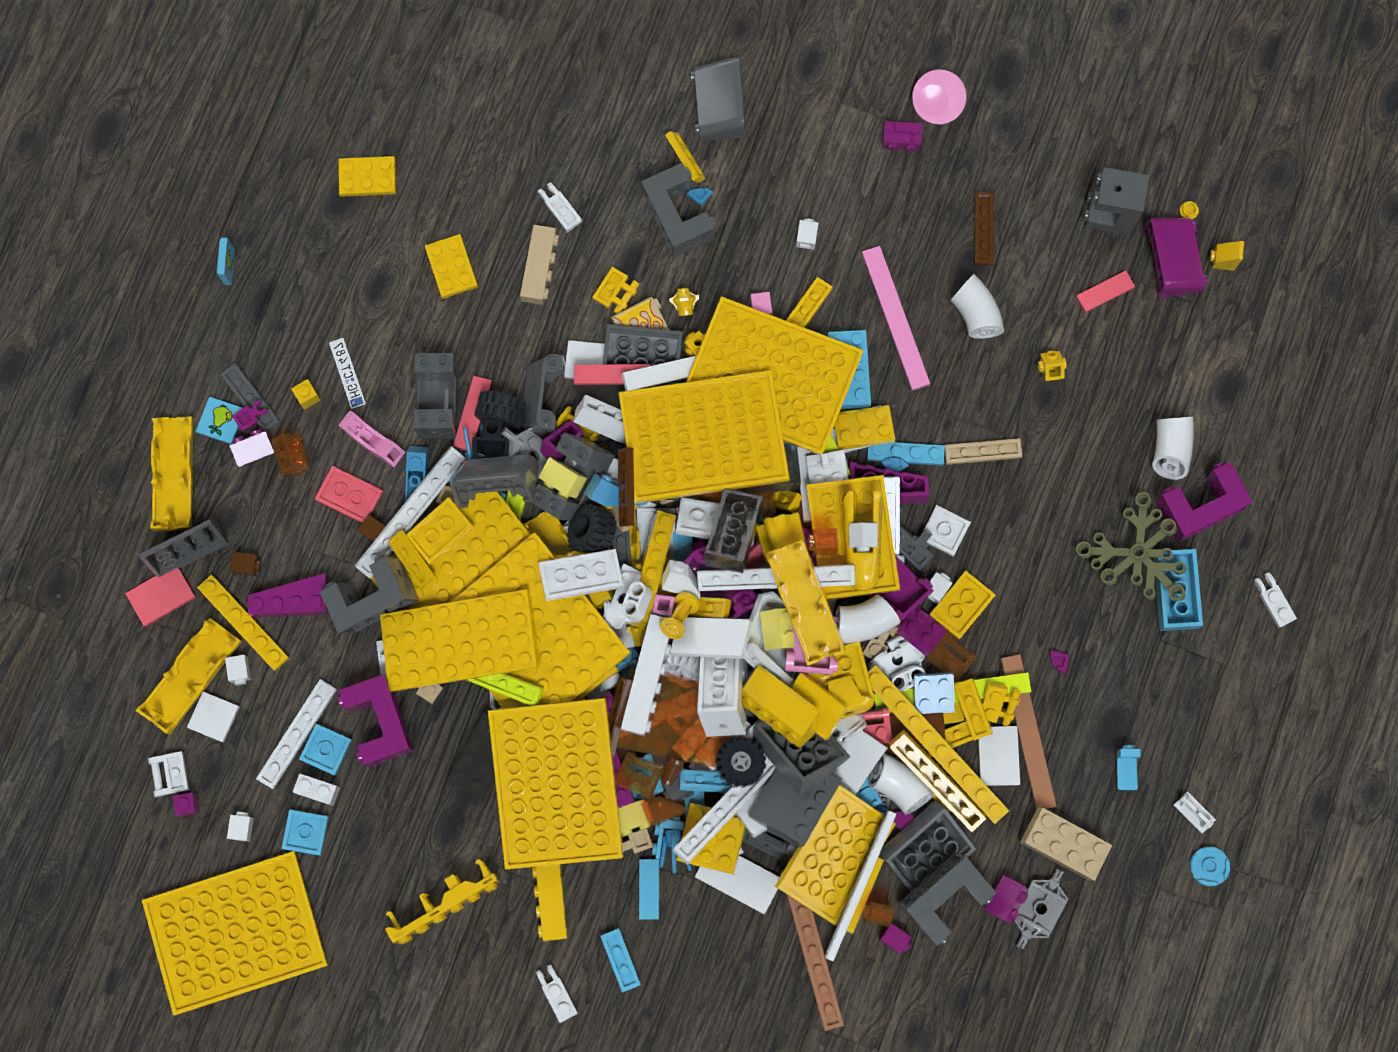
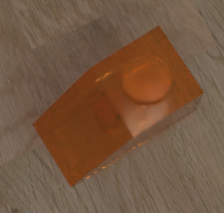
(660, 810)

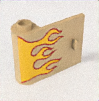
(643, 315)

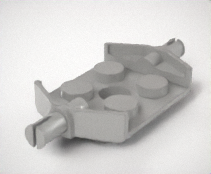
(524, 444)
(1029, 921)

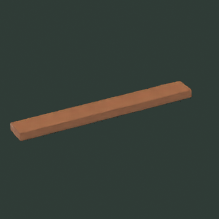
(1030, 741)
(816, 965)

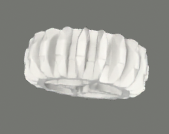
(682, 668)

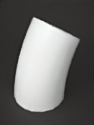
(978, 309)
(1173, 447)
(865, 620)
(899, 784)

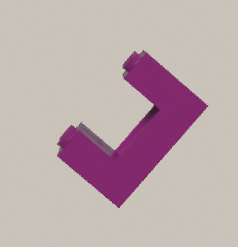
(1230, 500)
(395, 739)

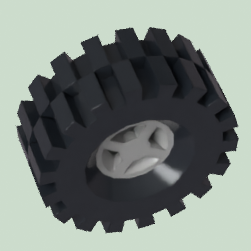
(742, 753)

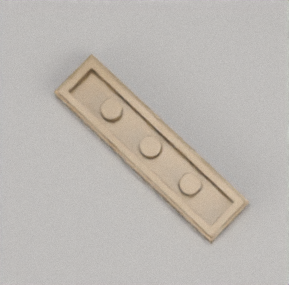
(983, 451)

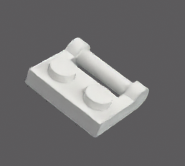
(175, 774)

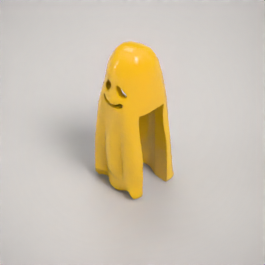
(779, 532)
(866, 564)

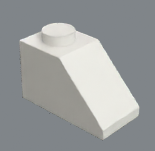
(680, 578)

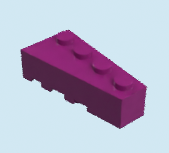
(912, 487)
(292, 599)

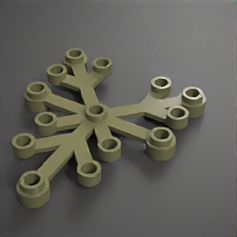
(1153, 568)

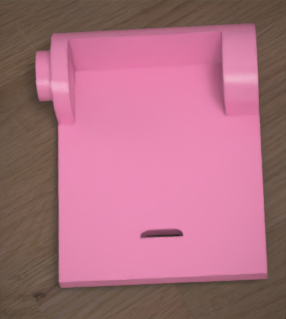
(796, 660)

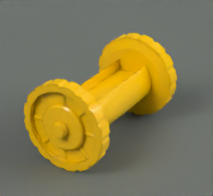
(563, 419)
(673, 626)

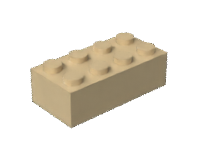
(1066, 844)

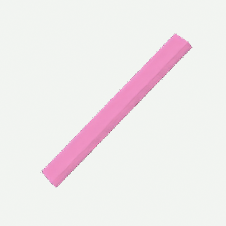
(895, 318)

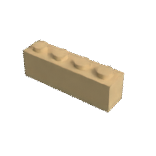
(538, 265)

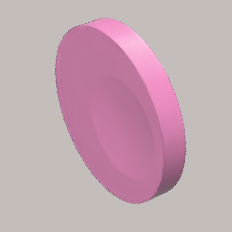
(939, 97)

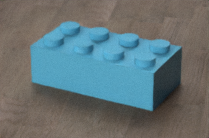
(859, 391)
(1185, 613)

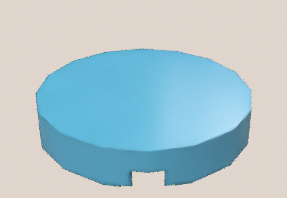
(1209, 866)

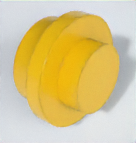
(1189, 210)

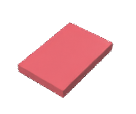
(348, 495)
(160, 596)

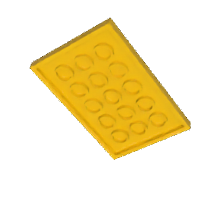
(828, 512)
(830, 862)

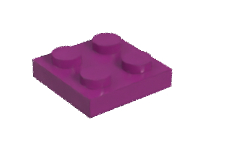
(922, 631)

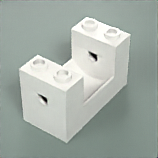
(721, 696)

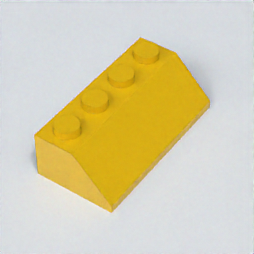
(780, 707)

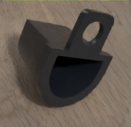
(490, 444)

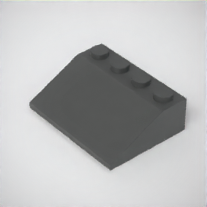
(641, 346)
(184, 548)
(804, 765)
(789, 813)
(925, 846)

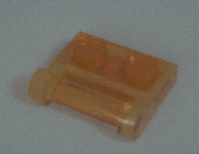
(946, 661)
(636, 781)

